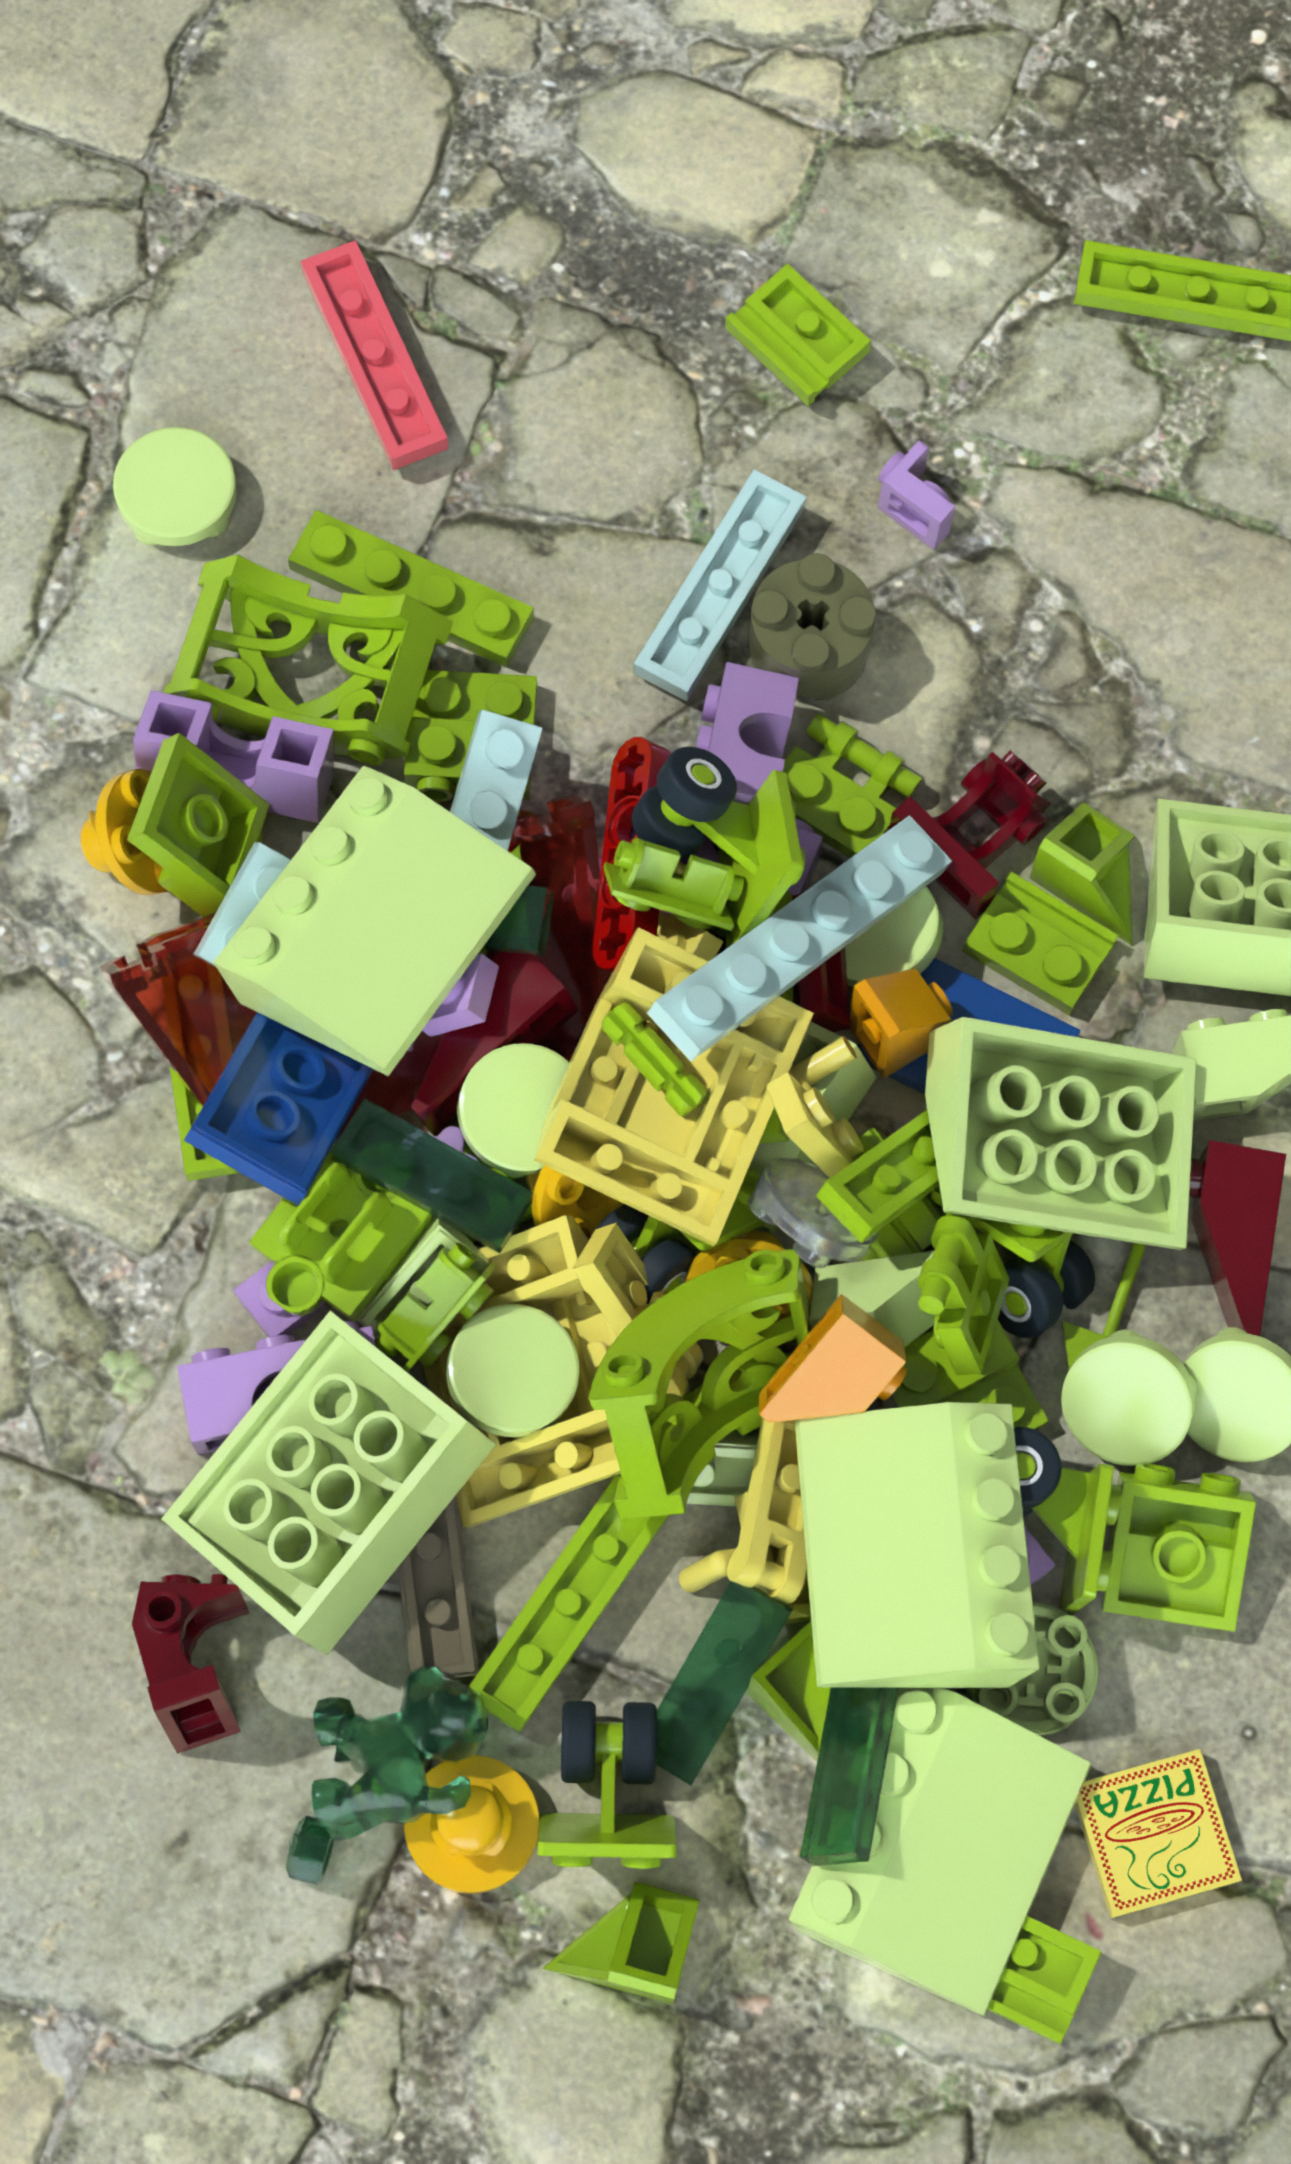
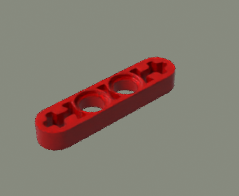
(632, 774)

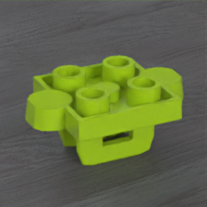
(336, 1242)

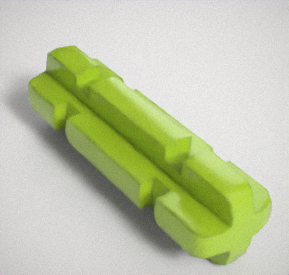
(654, 1059)

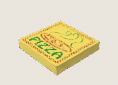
(1156, 1834)

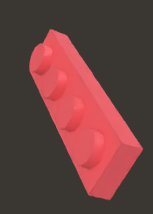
(374, 355)

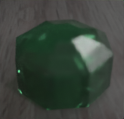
(308, 1852)

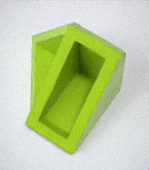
(1089, 868)
(790, 1694)
(635, 1945)

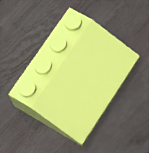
(1219, 898)
(372, 921)
(1061, 1131)
(327, 1483)
(916, 1548)
(954, 1849)

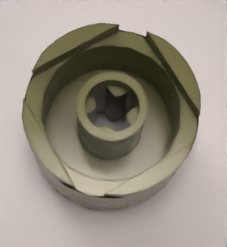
(813, 625)

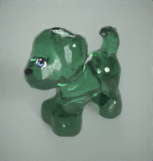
(435, 1722)

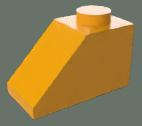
(894, 1018)
(836, 1368)

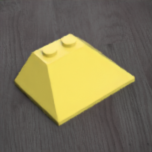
(624, 1135)
(579, 1447)

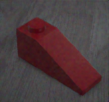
(523, 1008)
(1235, 1225)

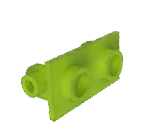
(646, 879)
(454, 1288)

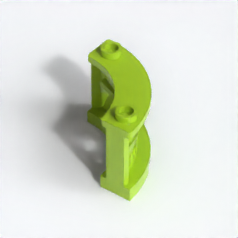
(392, 626)
(671, 1438)

